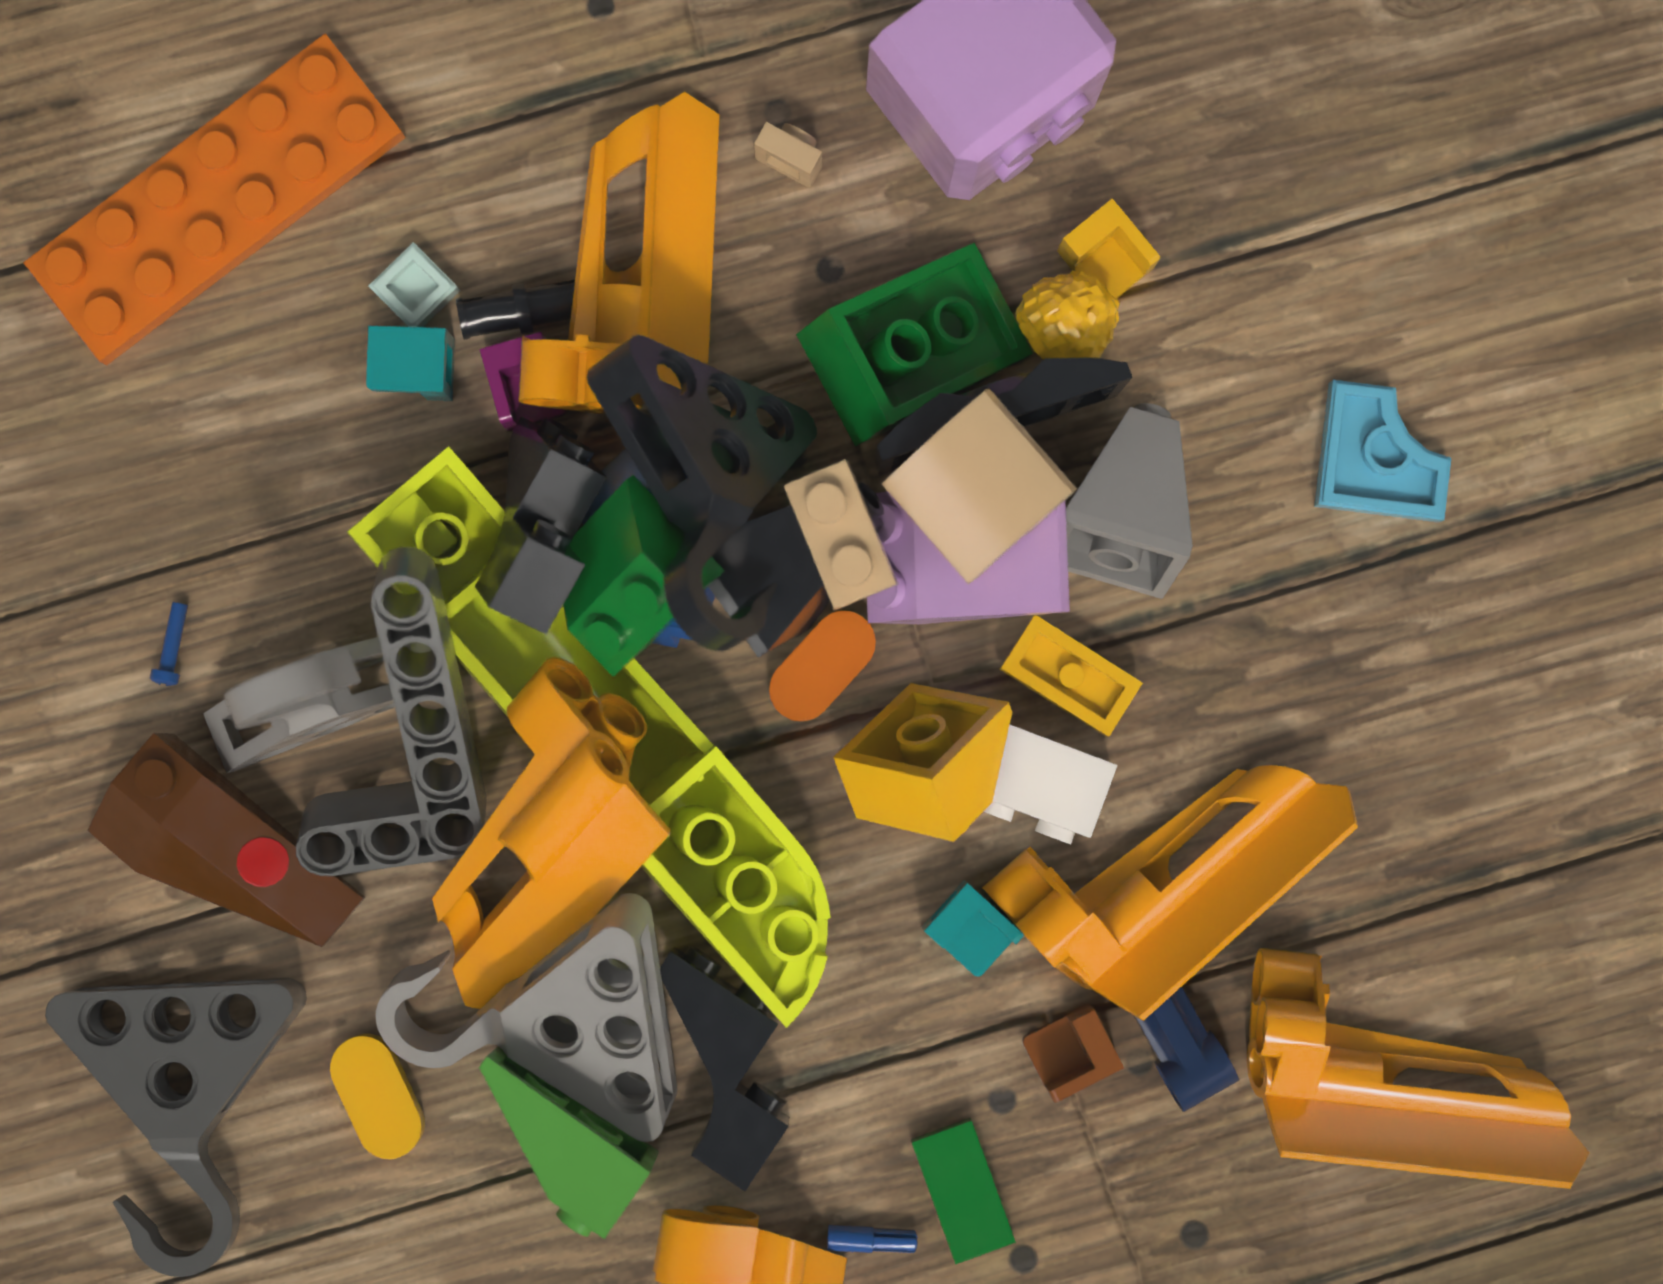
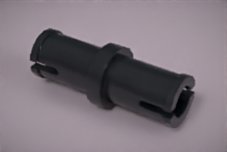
(515, 309)

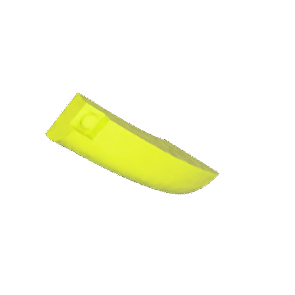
(726, 851)

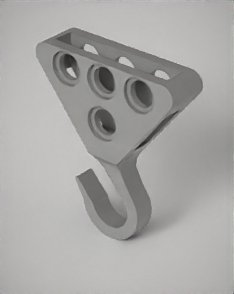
(300, 702)
(590, 1054)

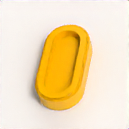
(377, 1096)

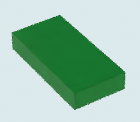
(963, 1191)

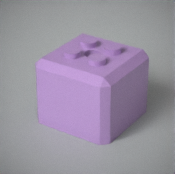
(988, 83)

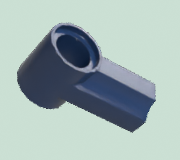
(1187, 1055)

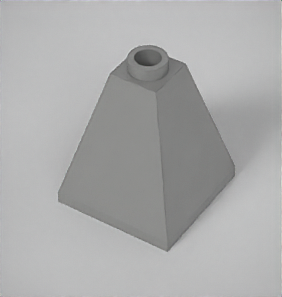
(1133, 507)

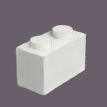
(1051, 784)

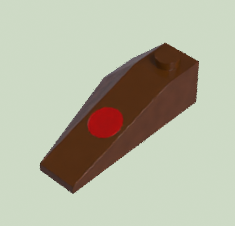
(204, 836)

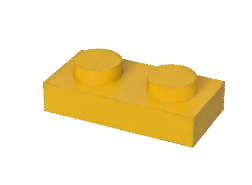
(1071, 675)

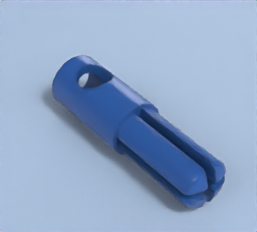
(869, 1239)

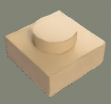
(789, 152)

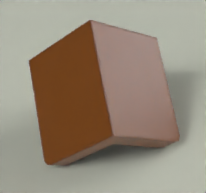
(1072, 1053)

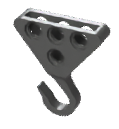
(178, 1125)

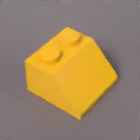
(927, 761)

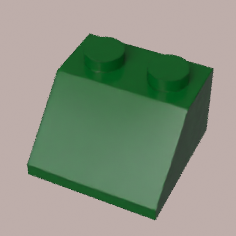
(620, 592)

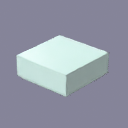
(414, 287)

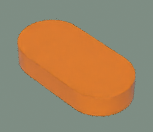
(822, 666)

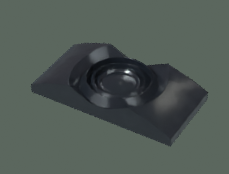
(1031, 397)

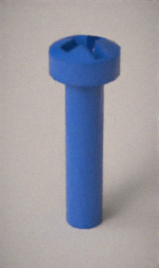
(165, 672)

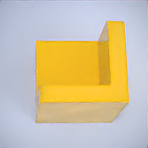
(1109, 249)

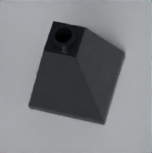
(777, 552)

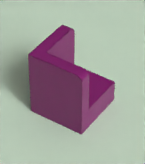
(503, 374)

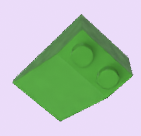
(576, 1154)

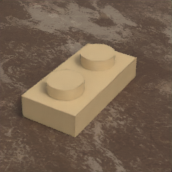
(841, 534)

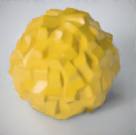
(1068, 316)

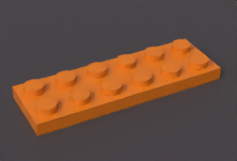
(214, 200)

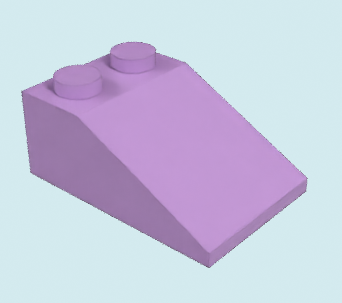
(930, 590)

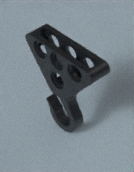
(727, 464)

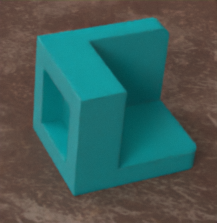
(411, 361)
(971, 929)

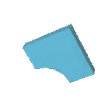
(1372, 459)

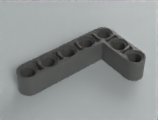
(426, 734)

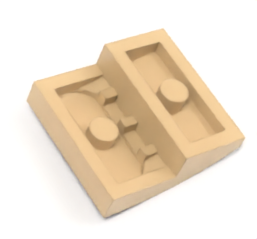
(979, 486)

